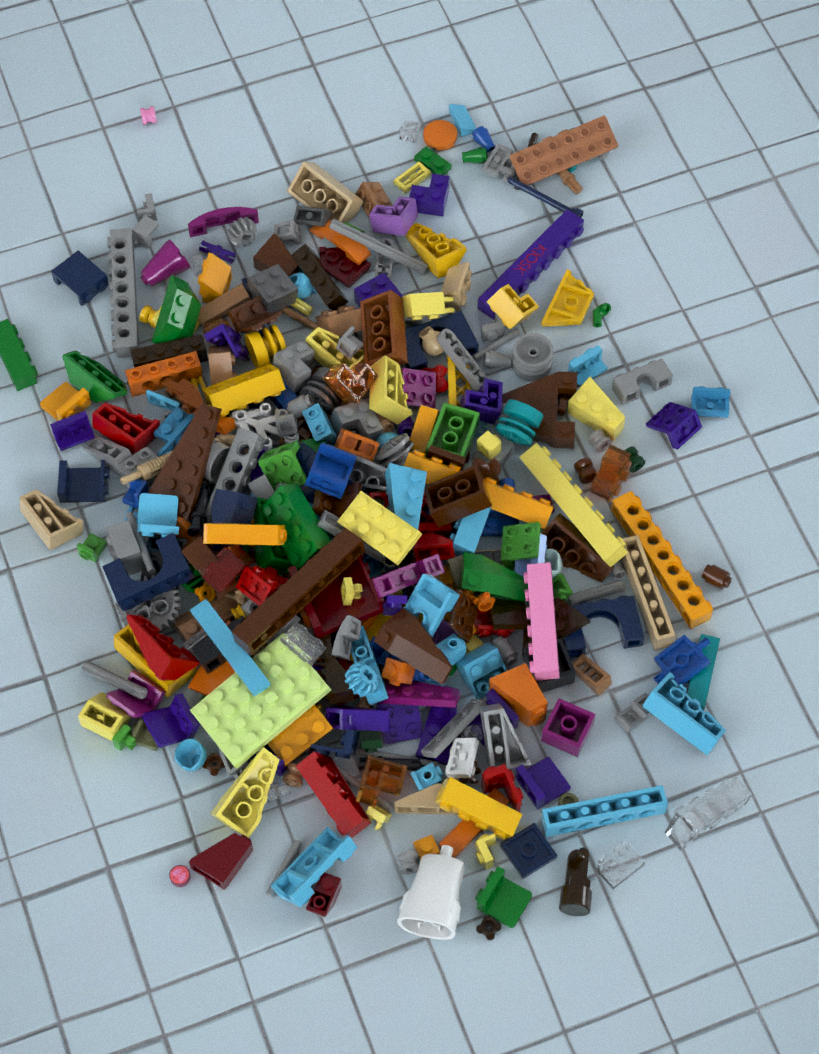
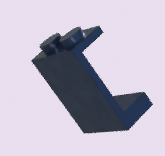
(80, 277)
(82, 483)

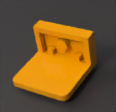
(65, 401)

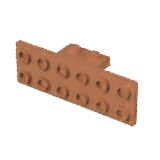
(563, 150)

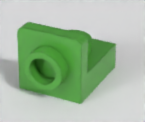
(92, 547)

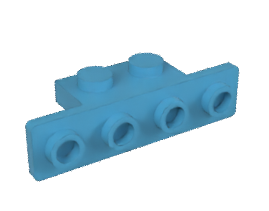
(172, 429)

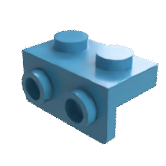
(710, 401)

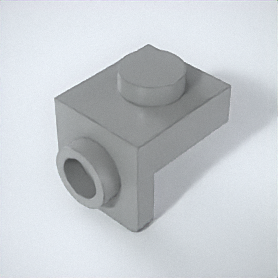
(493, 331)

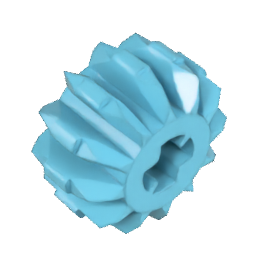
(361, 679)

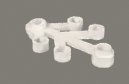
(262, 425)

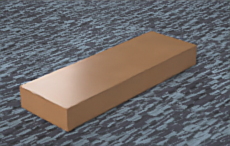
(223, 304)

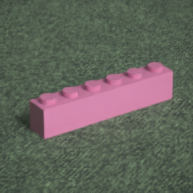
(543, 624)

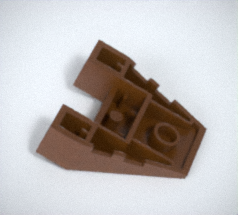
(543, 396)

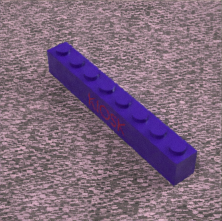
(535, 258)

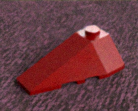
(160, 653)

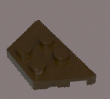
(567, 621)

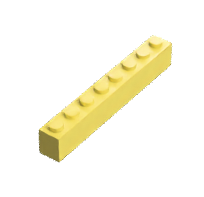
(574, 505)

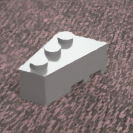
(500, 738)

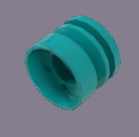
(519, 422)

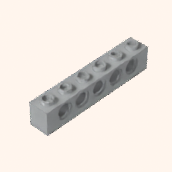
(235, 458)

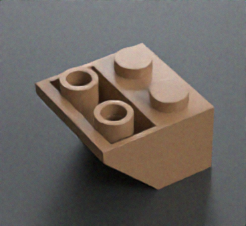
(340, 321)

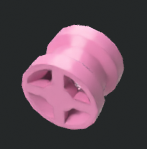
(148, 115)

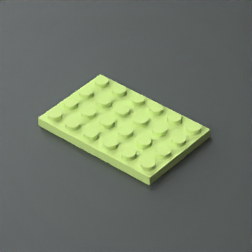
(247, 723)

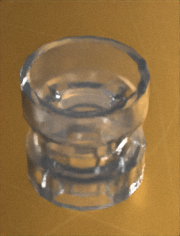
(471, 731)

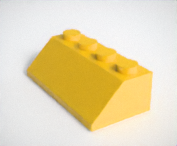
(245, 389)

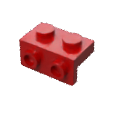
(484, 628)

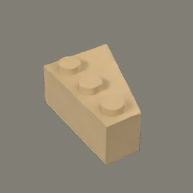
(49, 521)

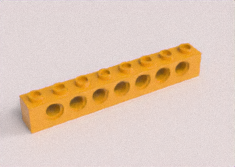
(692, 614)

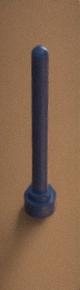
(543, 197)

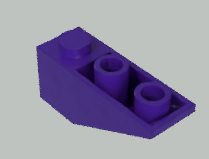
(358, 718)

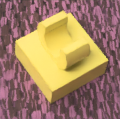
(350, 591)
(379, 814)

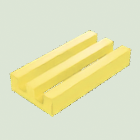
(414, 179)

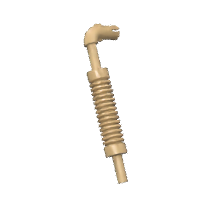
(153, 467)

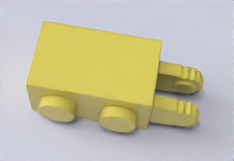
(426, 305)

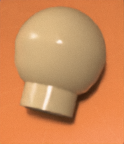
(430, 342)

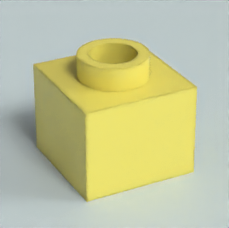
(489, 445)

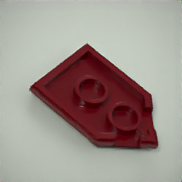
(340, 267)

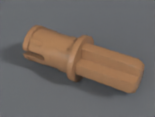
(569, 179)

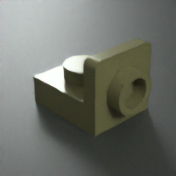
(143, 735)

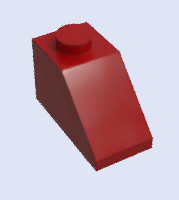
(432, 544)

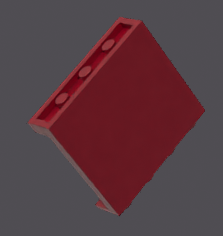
(327, 608)

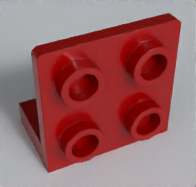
(259, 583)

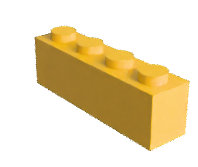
(478, 808)

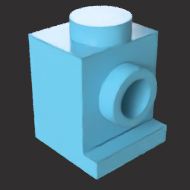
(421, 782)

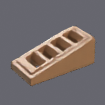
(600, 682)

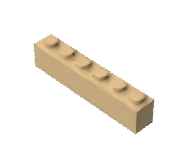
(647, 594)

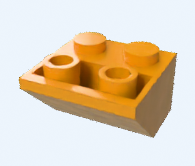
(214, 279)

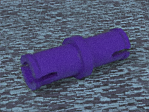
(217, 251)

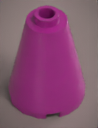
(164, 263)

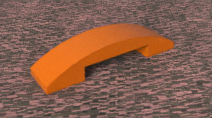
(354, 250)

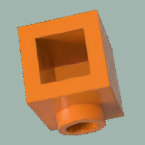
(398, 672)

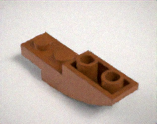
(185, 393)

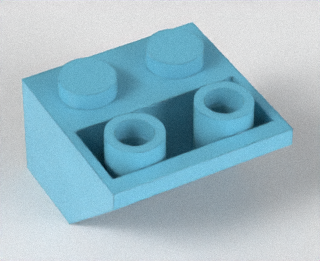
(479, 667)

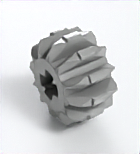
(242, 232)

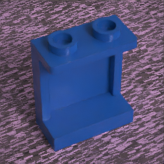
(330, 470)

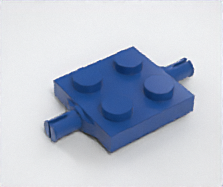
(682, 659)

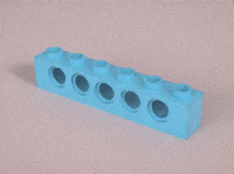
(604, 811)

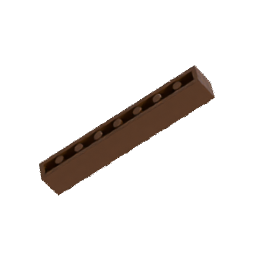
(298, 591)

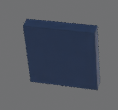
(528, 850)

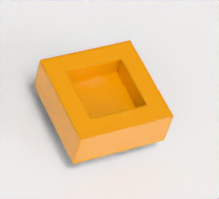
(426, 846)

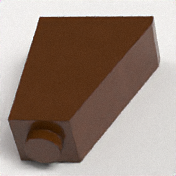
(275, 253)

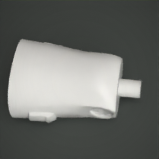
(432, 902)

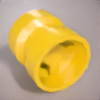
(147, 314)

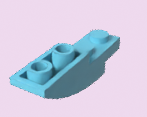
(362, 651)

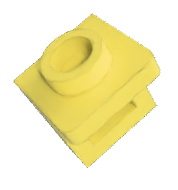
(483, 854)

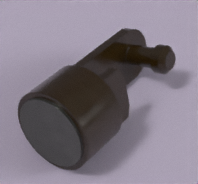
(576, 893)

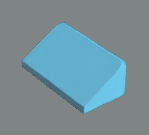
(462, 119)
(162, 401)

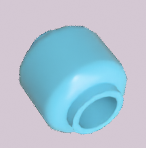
(303, 284)

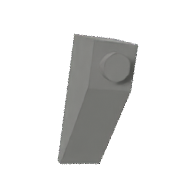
(108, 451)

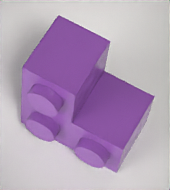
(395, 218)

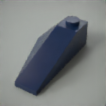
(232, 508)

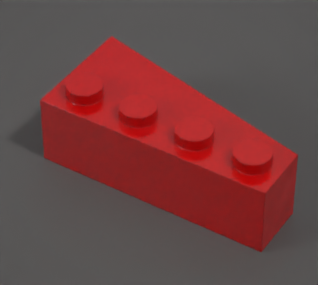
(334, 793)

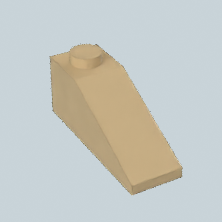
(421, 802)

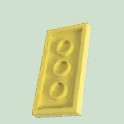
(379, 528)

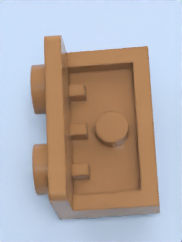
(372, 195)

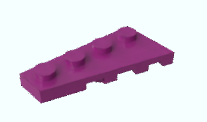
(421, 694)

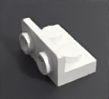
(462, 758)

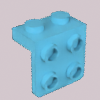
(157, 514)

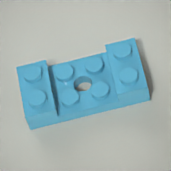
(432, 600)
(296, 881)

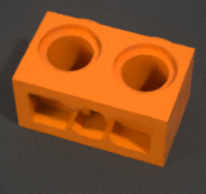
(357, 444)

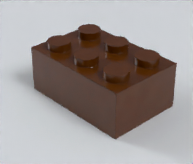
(457, 496)

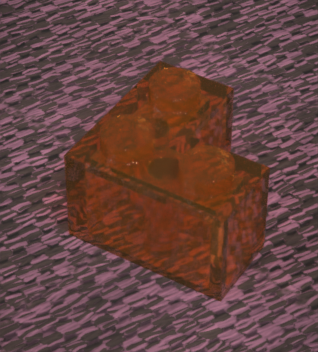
(350, 383)
(613, 471)
(380, 776)

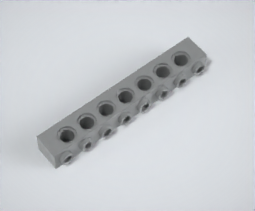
(123, 280)

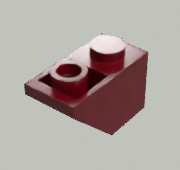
(325, 894)

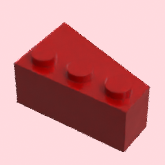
(124, 428)

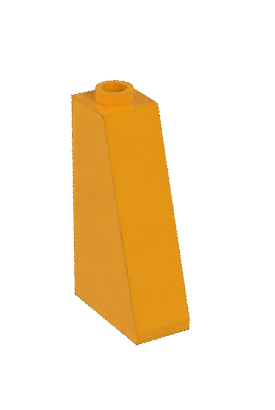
(244, 534)

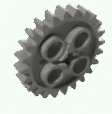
(159, 619)

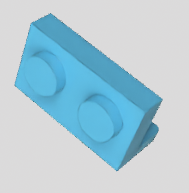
(587, 365)

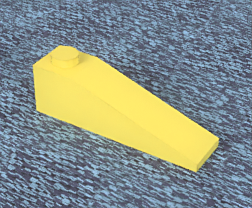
(245, 799)

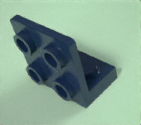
(349, 741)

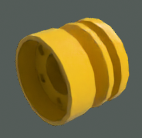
(264, 347)

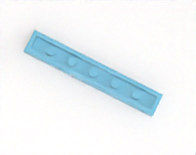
(233, 653)

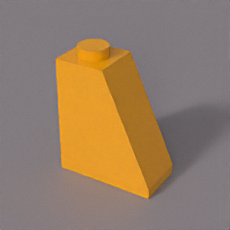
(423, 427)

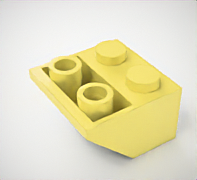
(102, 716)

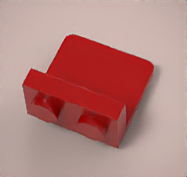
(501, 777)

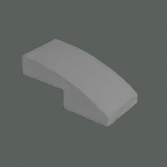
(346, 634)
(634, 714)

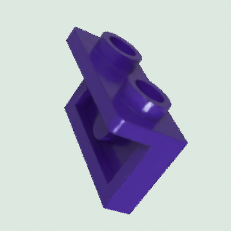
(72, 431)

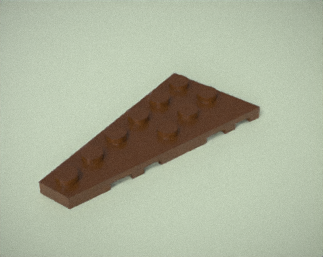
(187, 463)

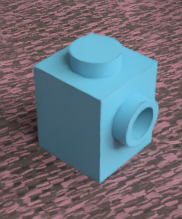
(453, 648)

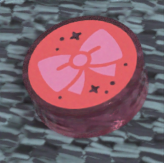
(179, 876)

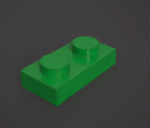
(432, 161)

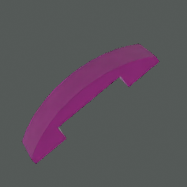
(220, 217)
(407, 575)

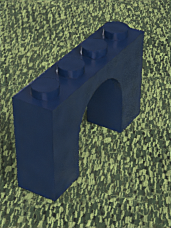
(453, 321)
(132, 592)
(620, 611)

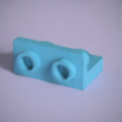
(319, 424)

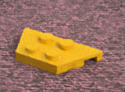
(569, 303)

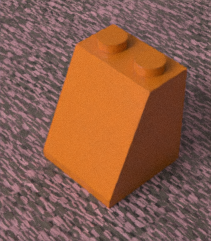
(522, 694)

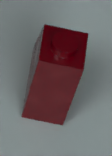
(223, 859)

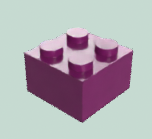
(568, 727)

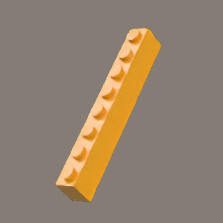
(503, 498)

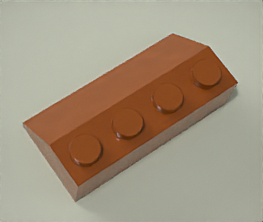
(383, 328)

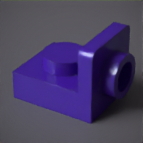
(393, 604)

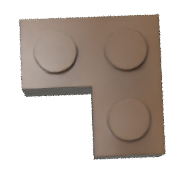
(220, 363)

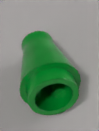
(476, 155)

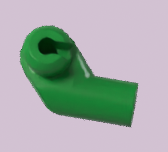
(599, 312)

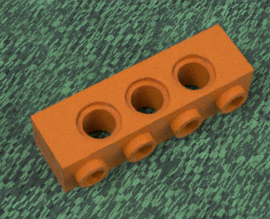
(153, 374)

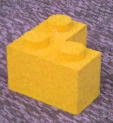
(511, 307)

